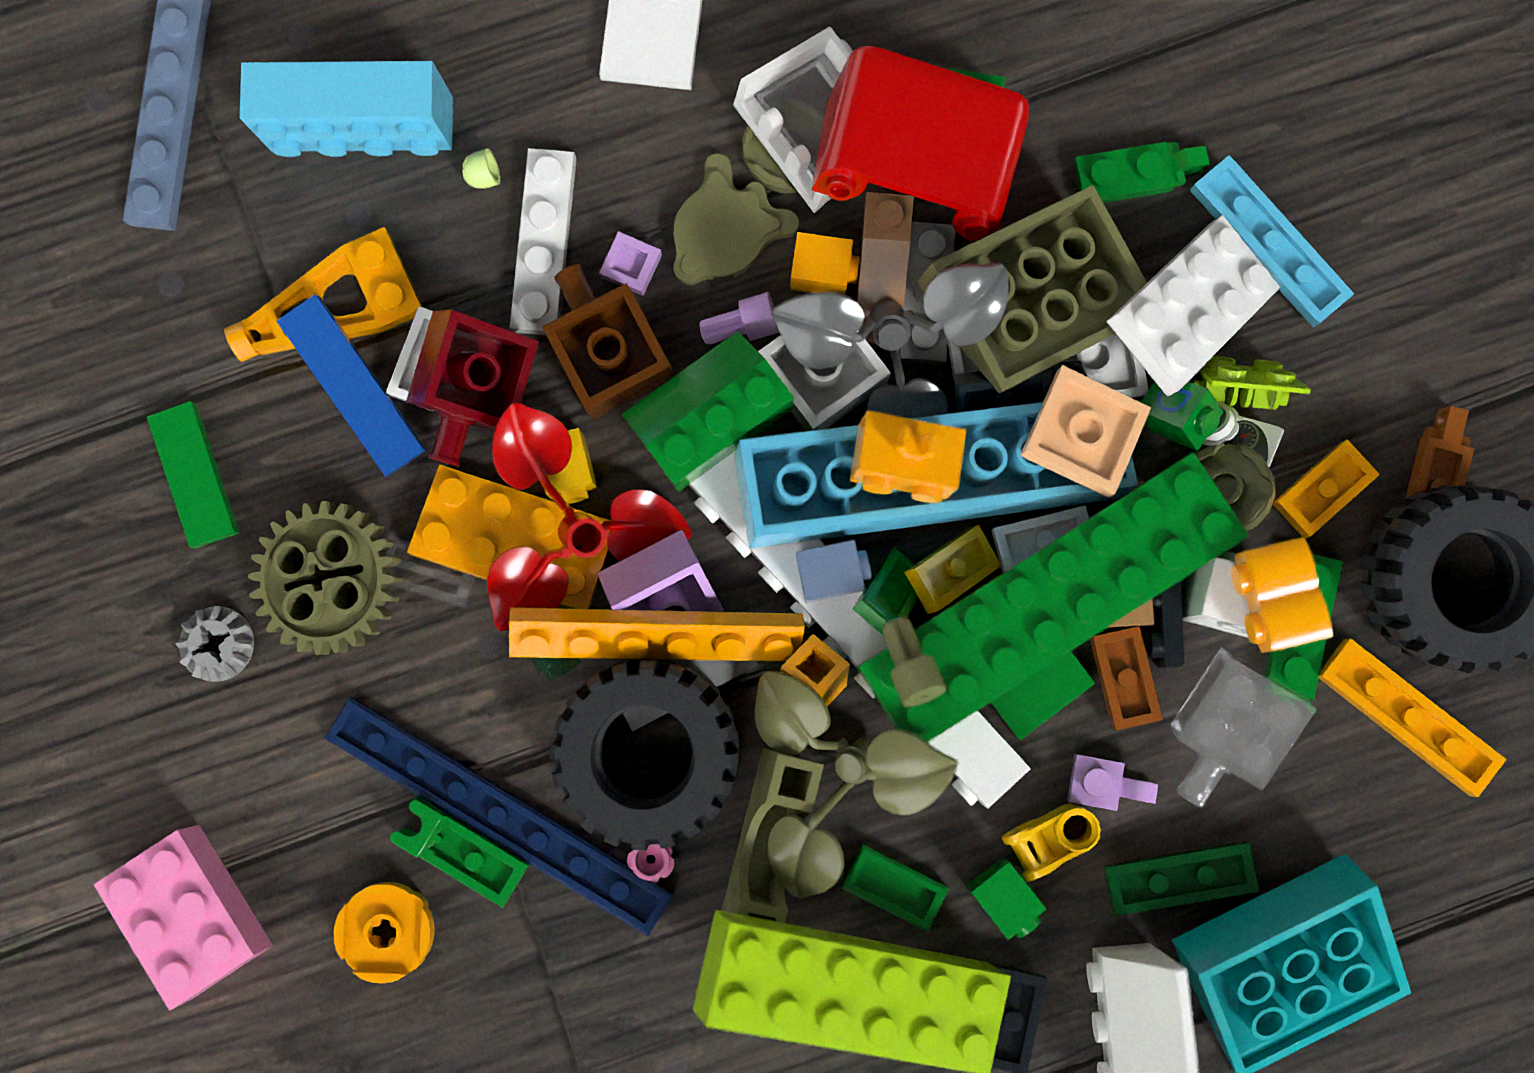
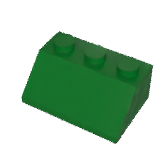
(709, 409)

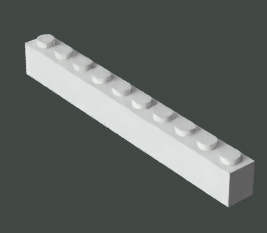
(984, 758)

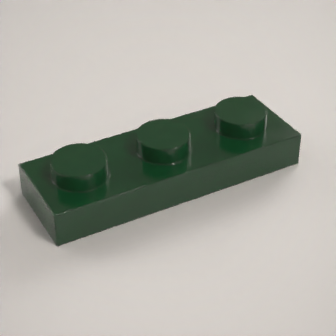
(1180, 878)

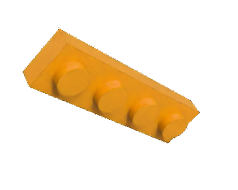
(1411, 717)

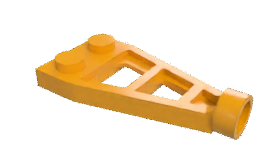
(380, 275)

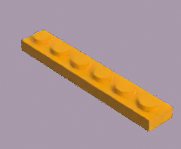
(654, 634)

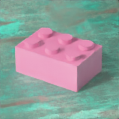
(183, 915)

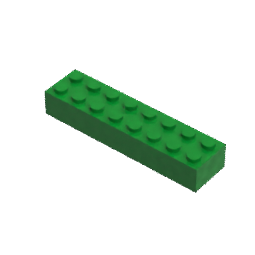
(1063, 595)

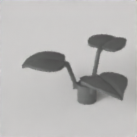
(960, 299)

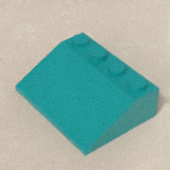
(1294, 964)

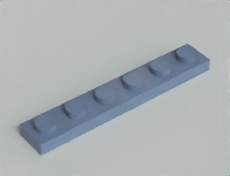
(166, 114)

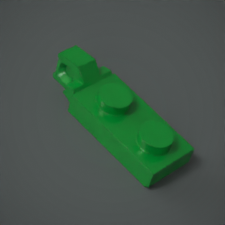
(1138, 170)

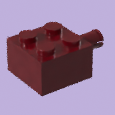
(468, 377)

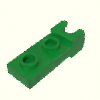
(462, 853)

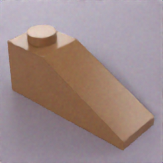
(884, 251)

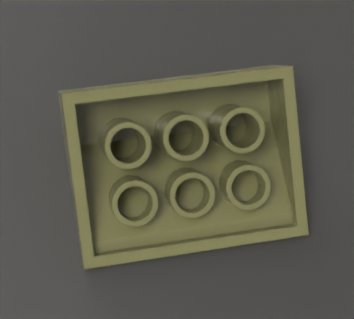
(1064, 284)

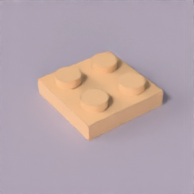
(1085, 431)

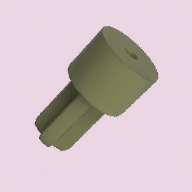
(915, 674)

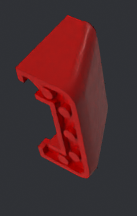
(922, 136)

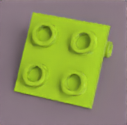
(1261, 385)

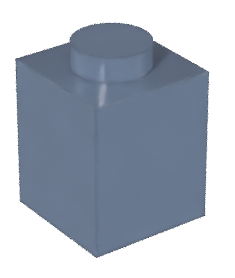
(832, 571)

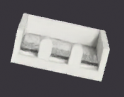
(788, 106)

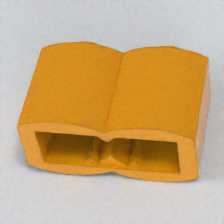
(1281, 595)

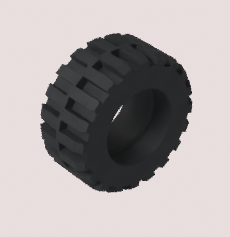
(1403, 570)
(603, 801)

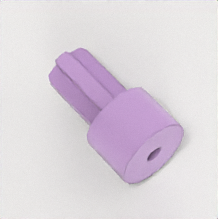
(751, 318)

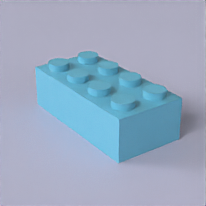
(347, 107)

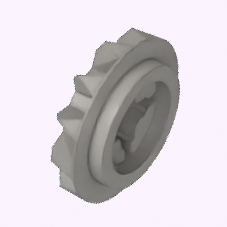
(235, 649)

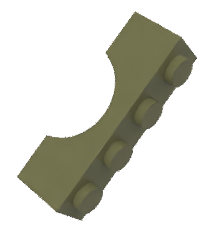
(780, 788)

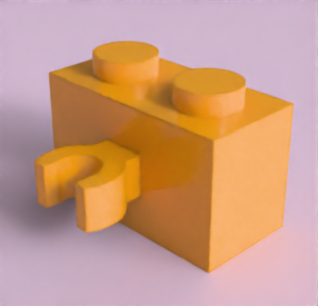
(907, 457)

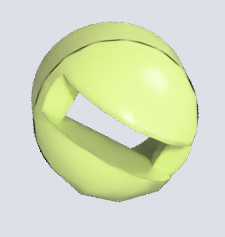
(481, 169)

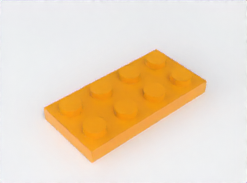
(476, 520)

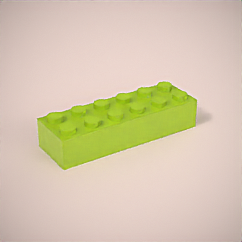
(850, 993)

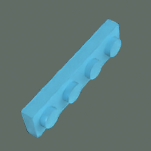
(1275, 242)

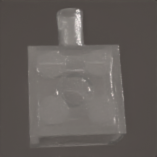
(1237, 725)

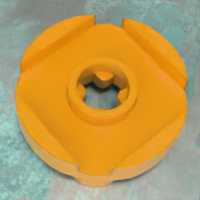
(363, 950)

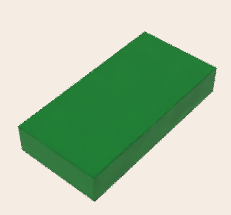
(887, 592)
(1042, 695)
(894, 887)

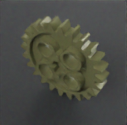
(333, 619)

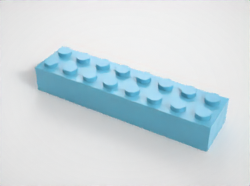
(802, 488)

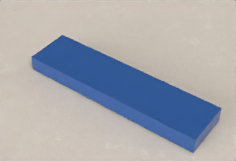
(351, 385)

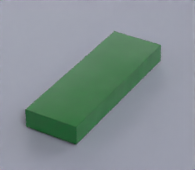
(192, 475)

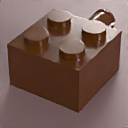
(605, 345)

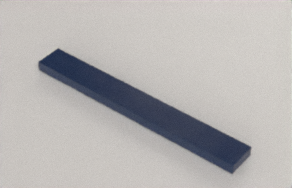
(498, 815)

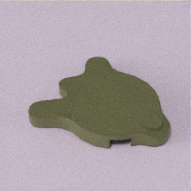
(725, 228)

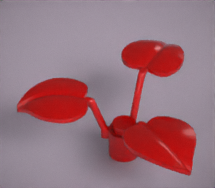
(529, 448)

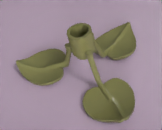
(903, 766)

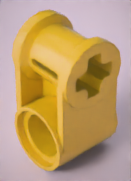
(1049, 840)

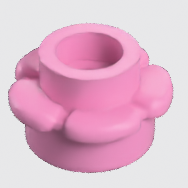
(652, 872)

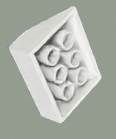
(1141, 1011)

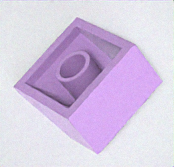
(660, 580)

